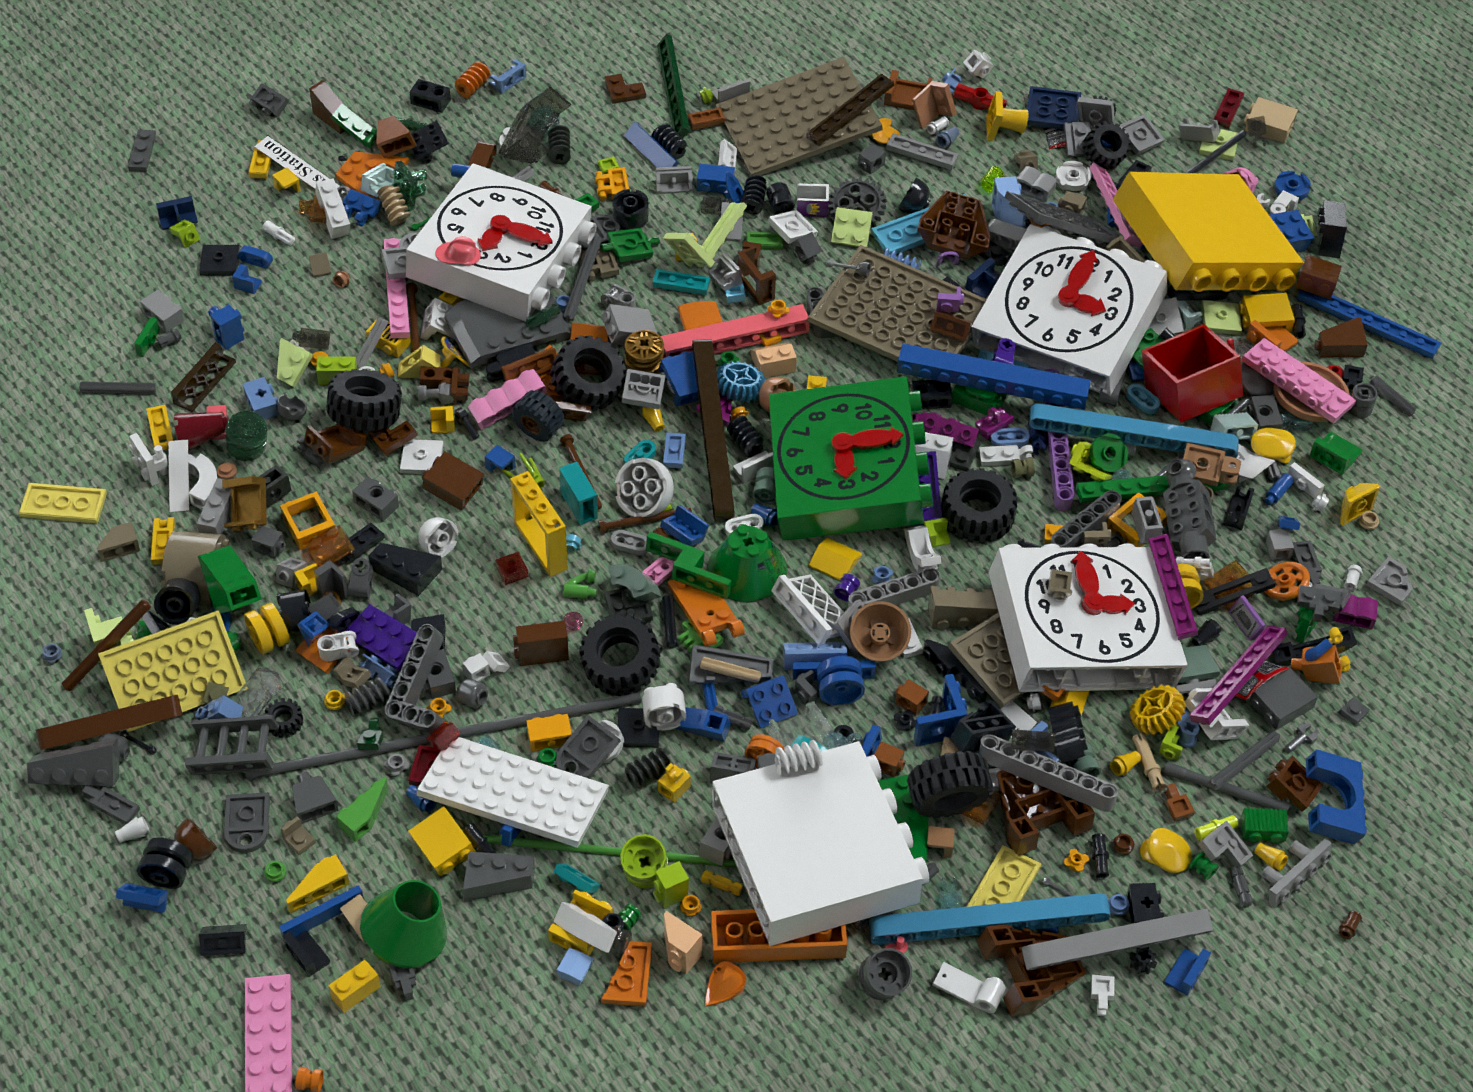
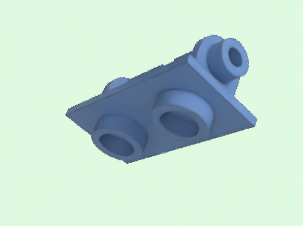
(952, 79)
(374, 666)

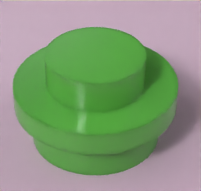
(275, 871)

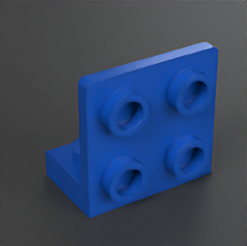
(770, 701)

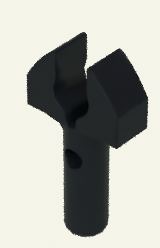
(462, 419)

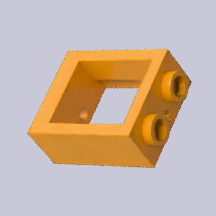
(302, 504)
(1116, 524)

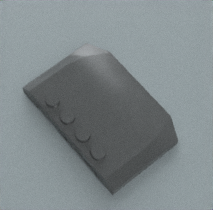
(486, 332)

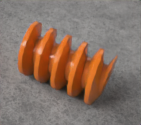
(472, 79)

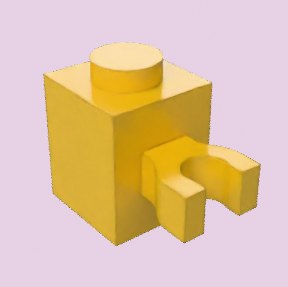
(674, 782)

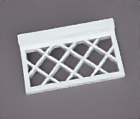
(807, 613)

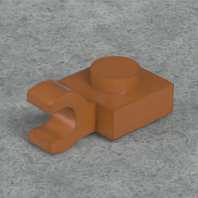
(1177, 804)

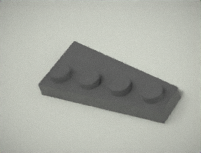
(703, 676)

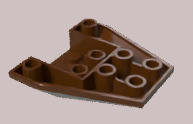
(955, 225)

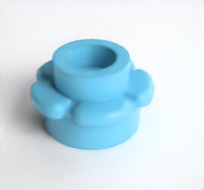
(573, 542)

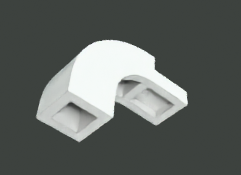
(207, 475)

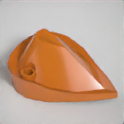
(725, 983)

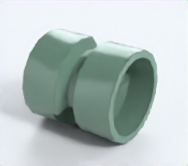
(765, 489)
(1088, 763)

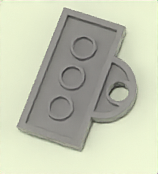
(395, 258)

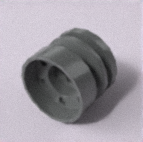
(893, 965)

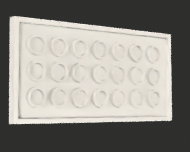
(514, 791)

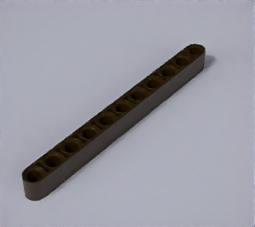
(713, 430)

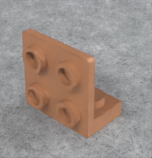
(933, 101)

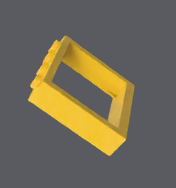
(539, 532)

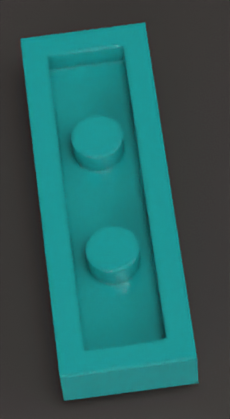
(681, 282)

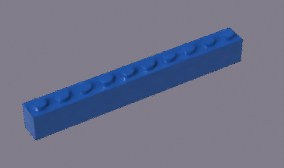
(993, 376)

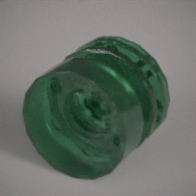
(246, 436)

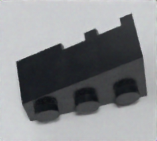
(405, 566)

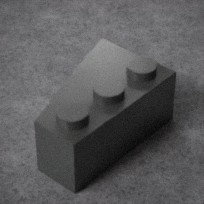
(496, 874)

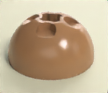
(888, 623)

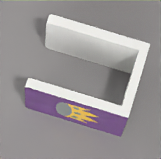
(813, 200)

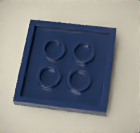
(1052, 107)

